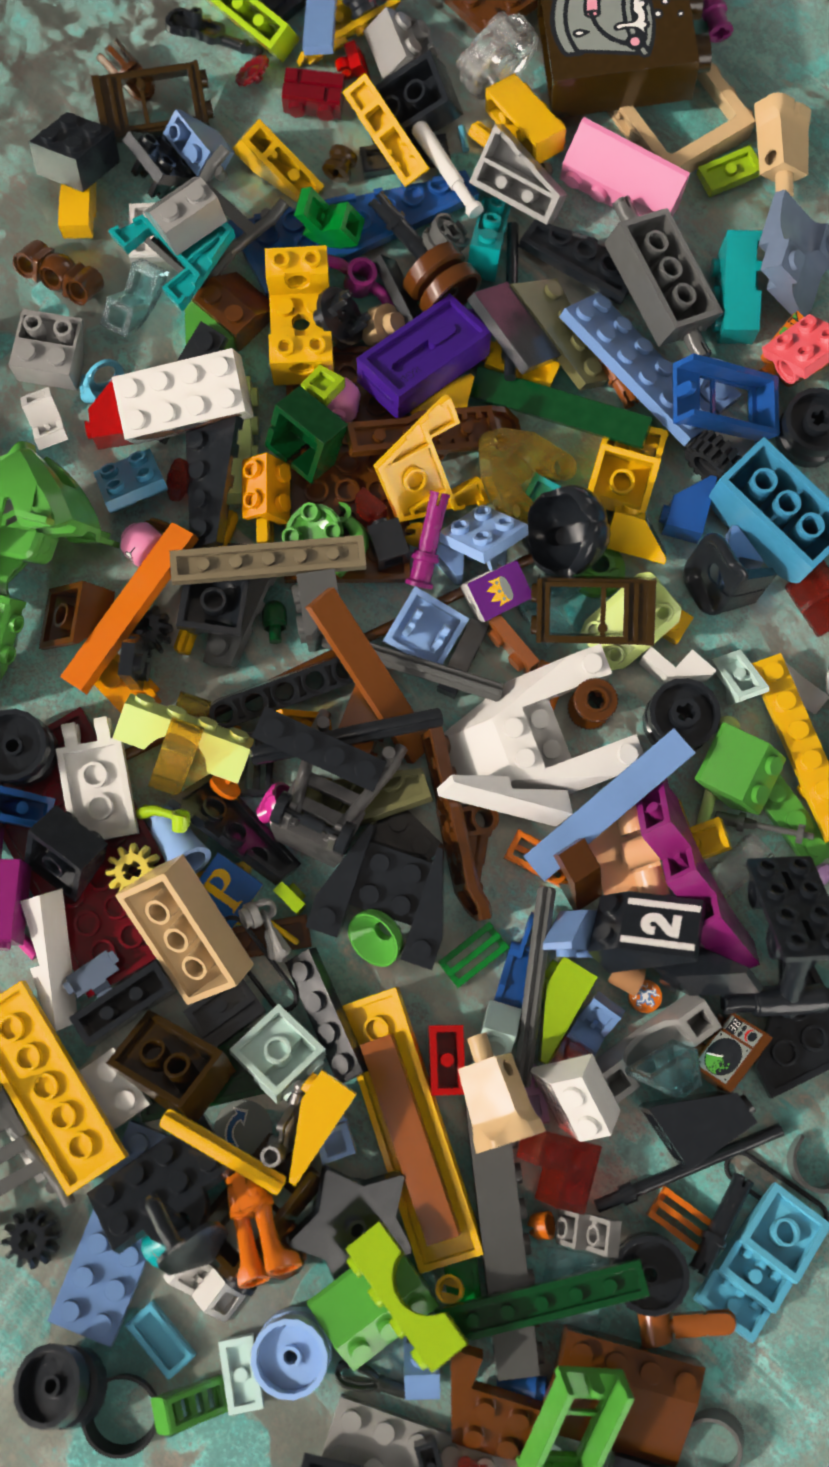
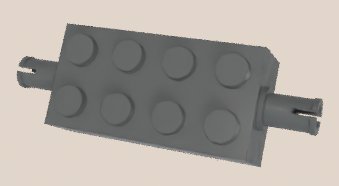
(662, 276)

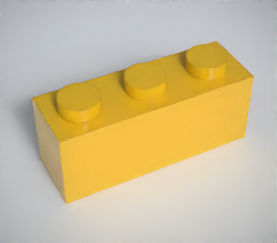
(526, 117)

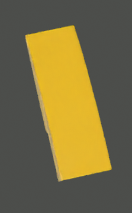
(77, 212)

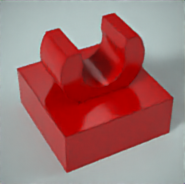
(354, 63)

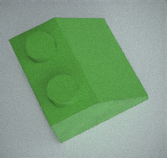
(740, 769)

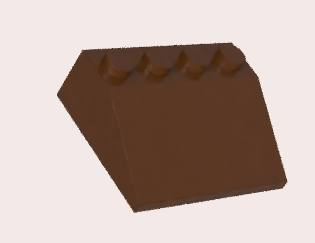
(663, 1388)

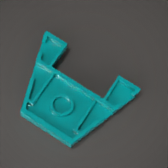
(196, 260)

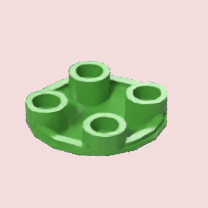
(313, 522)

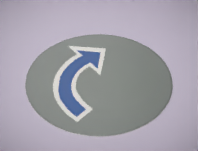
(243, 1124)

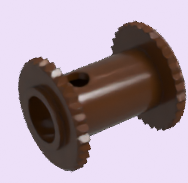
(601, 694)

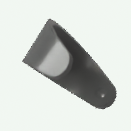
(793, 1169)
(728, 1421)

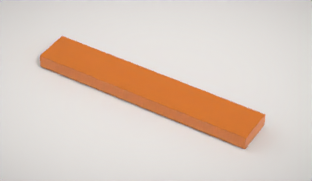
(126, 610)

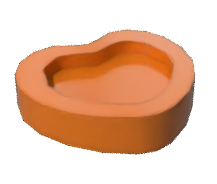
(225, 788)

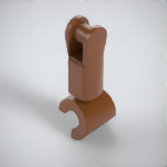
(659, 1330)

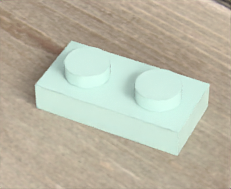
(241, 1388)

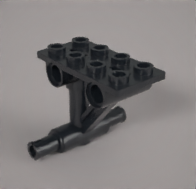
(796, 936)

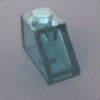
(669, 1069)

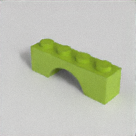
(433, 1337)

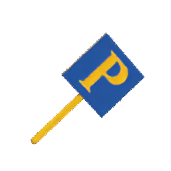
(233, 887)

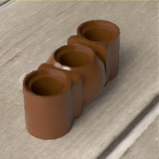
(58, 272)

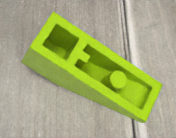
(562, 997)

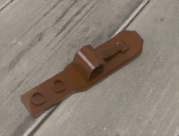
(378, 436)
(462, 837)

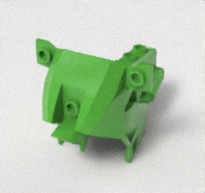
(46, 508)

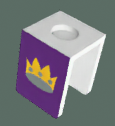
(496, 591)

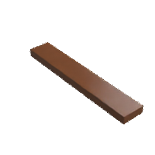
(363, 665)
(410, 1140)

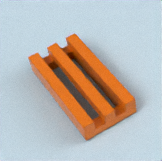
(514, 846)
(658, 1202)

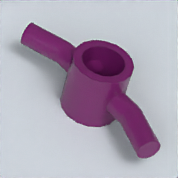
(365, 268)

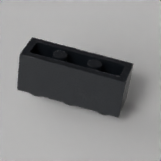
(123, 1004)

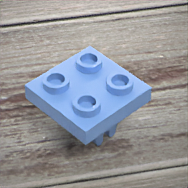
(484, 535)
(425, 627)

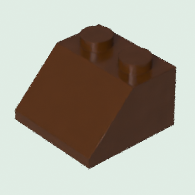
(234, 306)

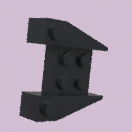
(388, 881)

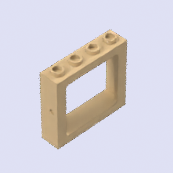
(706, 147)

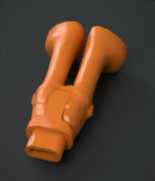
(251, 1202)

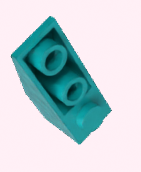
(489, 237)

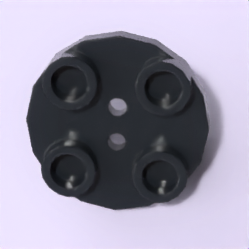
(341, 316)

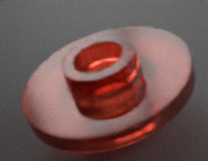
(178, 479)

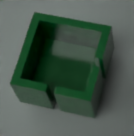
(301, 422)

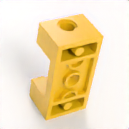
(294, 282)

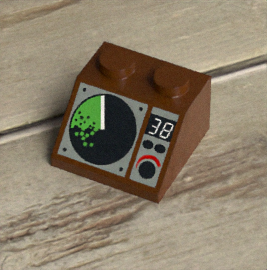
(730, 1051)

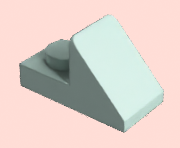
(739, 677)

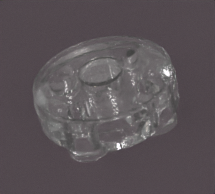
(497, 52)

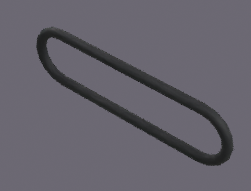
(274, 964)
(780, 1177)

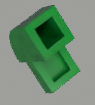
(327, 224)

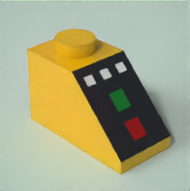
(635, 534)

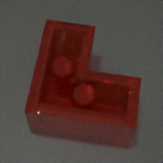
(566, 1169)

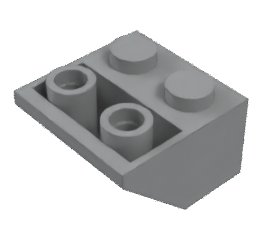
(397, 40)
(48, 350)

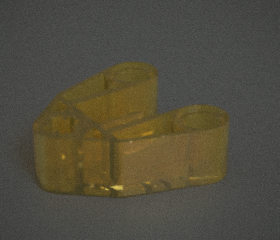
(536, 452)
(179, 746)

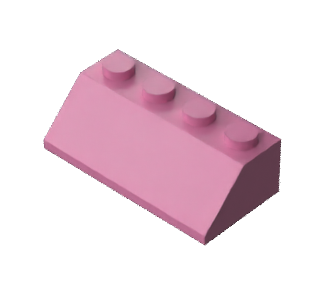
(615, 167)

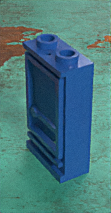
(762, 397)

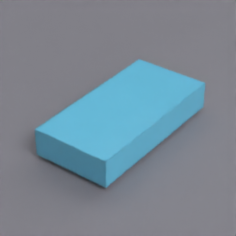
(160, 1339)

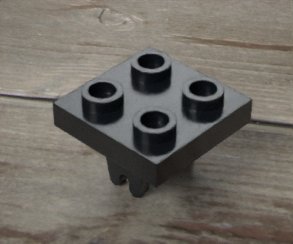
(160, 160)

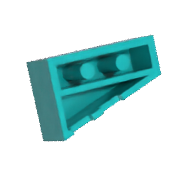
(737, 287)

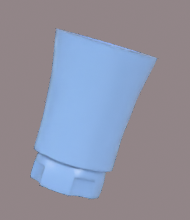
(175, 844)

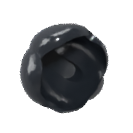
(567, 531)

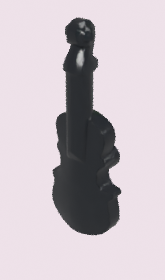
(190, 24)

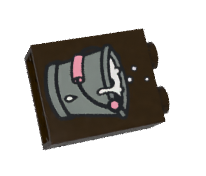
(620, 53)

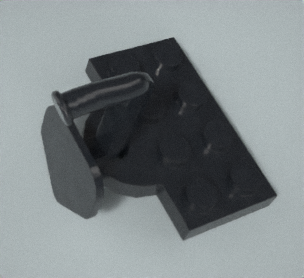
(155, 1197)

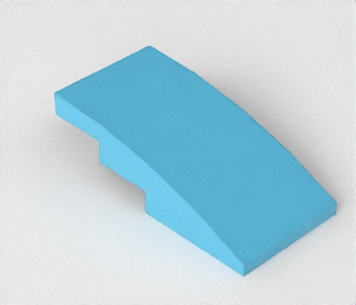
(763, 1260)

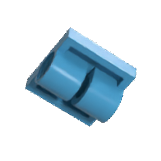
(130, 480)

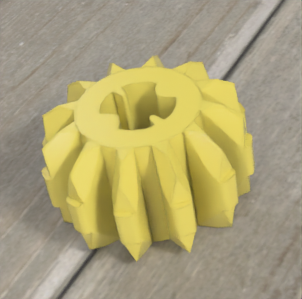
(126, 861)

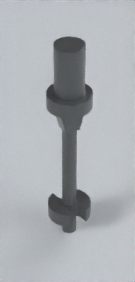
(741, 822)

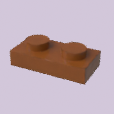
(519, 653)

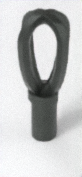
(380, 1385)

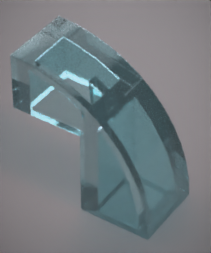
(130, 308)

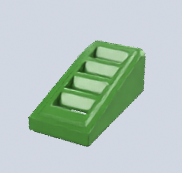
(168, 1408)

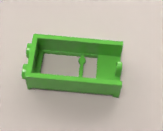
(603, 1428)

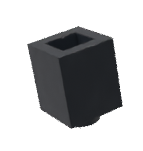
(388, 543)

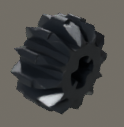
(159, 627)
(42, 1244)

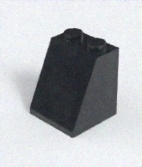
(699, 1123)

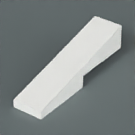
(497, 794)
(49, 935)

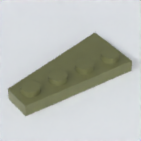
(546, 302)
(402, 792)

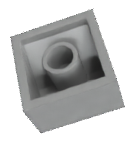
(186, 214)

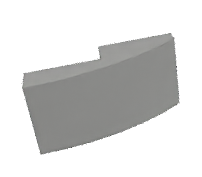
(588, 1233)

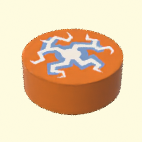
(647, 999)

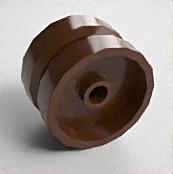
(441, 273)

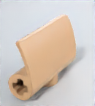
(627, 859)

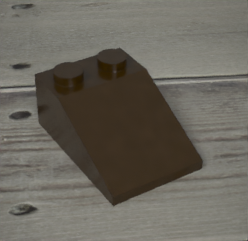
(172, 1065)

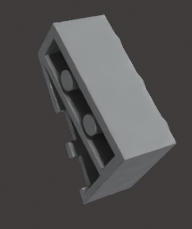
(517, 177)

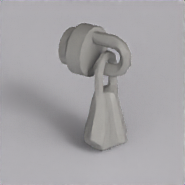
(251, 917)

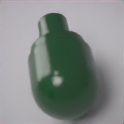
(274, 620)

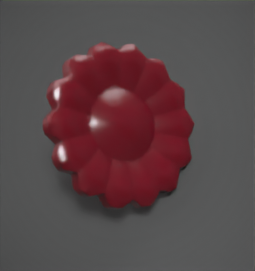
(252, 71)

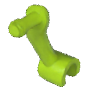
(180, 818)

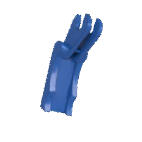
(513, 977)

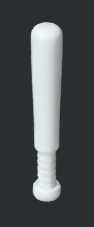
(443, 163)

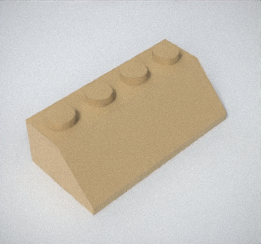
(185, 930)

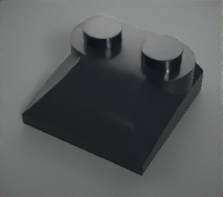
(213, 607)

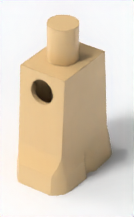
(782, 139)
(496, 1098)

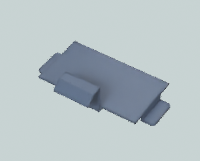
(93, 975)

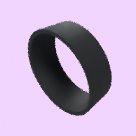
(114, 1450)

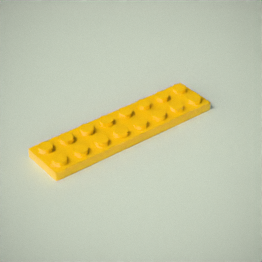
(376, 1018)

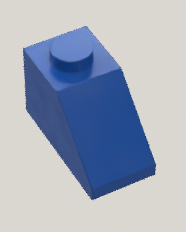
(688, 511)
(22, 807)

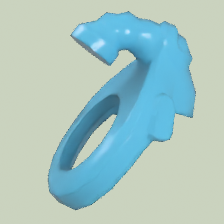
(89, 388)

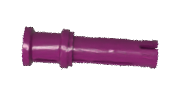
(715, 16)
(426, 557)

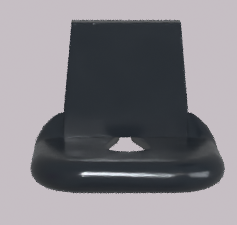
(741, 584)

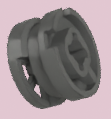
(445, 230)

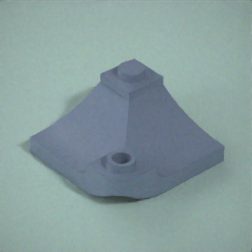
(794, 254)

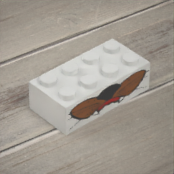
(182, 396)

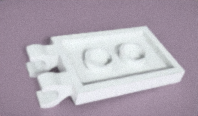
(97, 781)

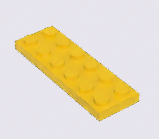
(53, 1094)

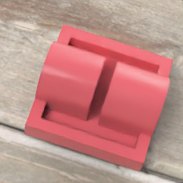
(800, 349)

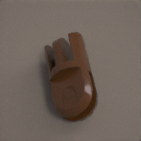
(124, 66)

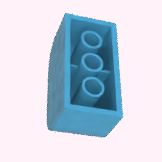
(775, 510)

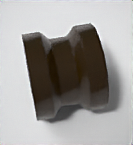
(340, 163)

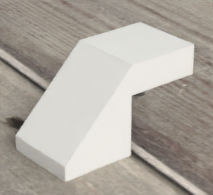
(44, 418)
(691, 667)
(208, 1290)

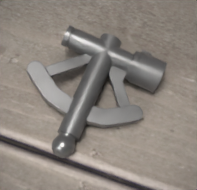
(280, 1146)

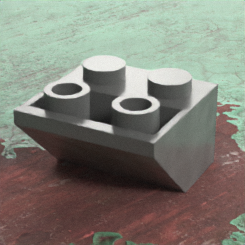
(310, 587)

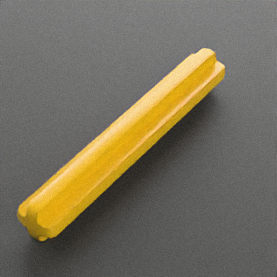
(222, 1151)

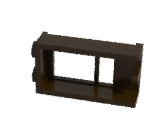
(112, 105)
(637, 618)
(301, 1196)

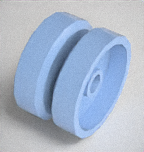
(289, 1374)

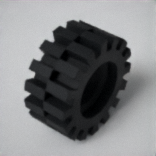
(711, 455)

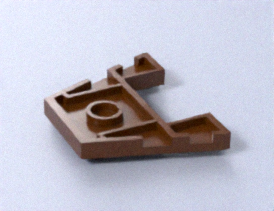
(487, 1415)

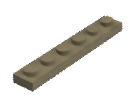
(266, 560)

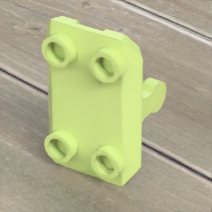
(622, 655)

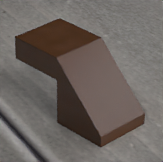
(581, 873)

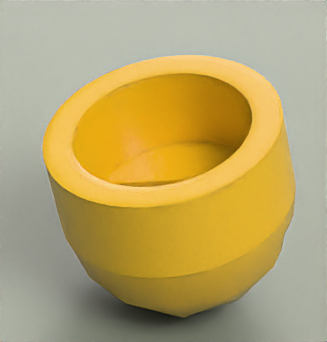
(415, 530)
(452, 1281)

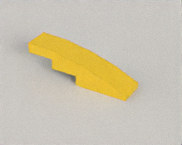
(385, 130)

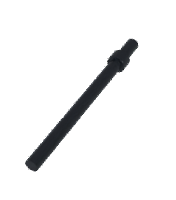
(511, 277)
(628, 1193)

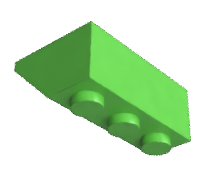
(354, 1320)

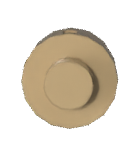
(383, 323)

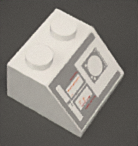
(578, 1097)

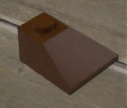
(73, 613)

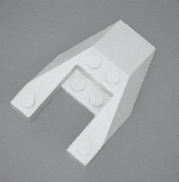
(523, 736)

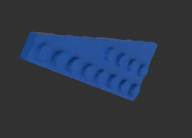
(418, 202)

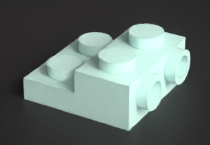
(279, 1053)

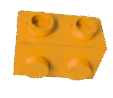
(266, 488)

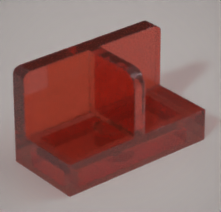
(812, 598)

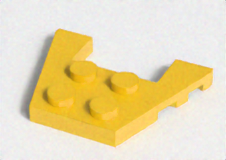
(414, 468)

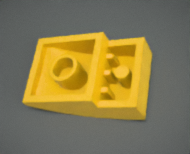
(627, 473)

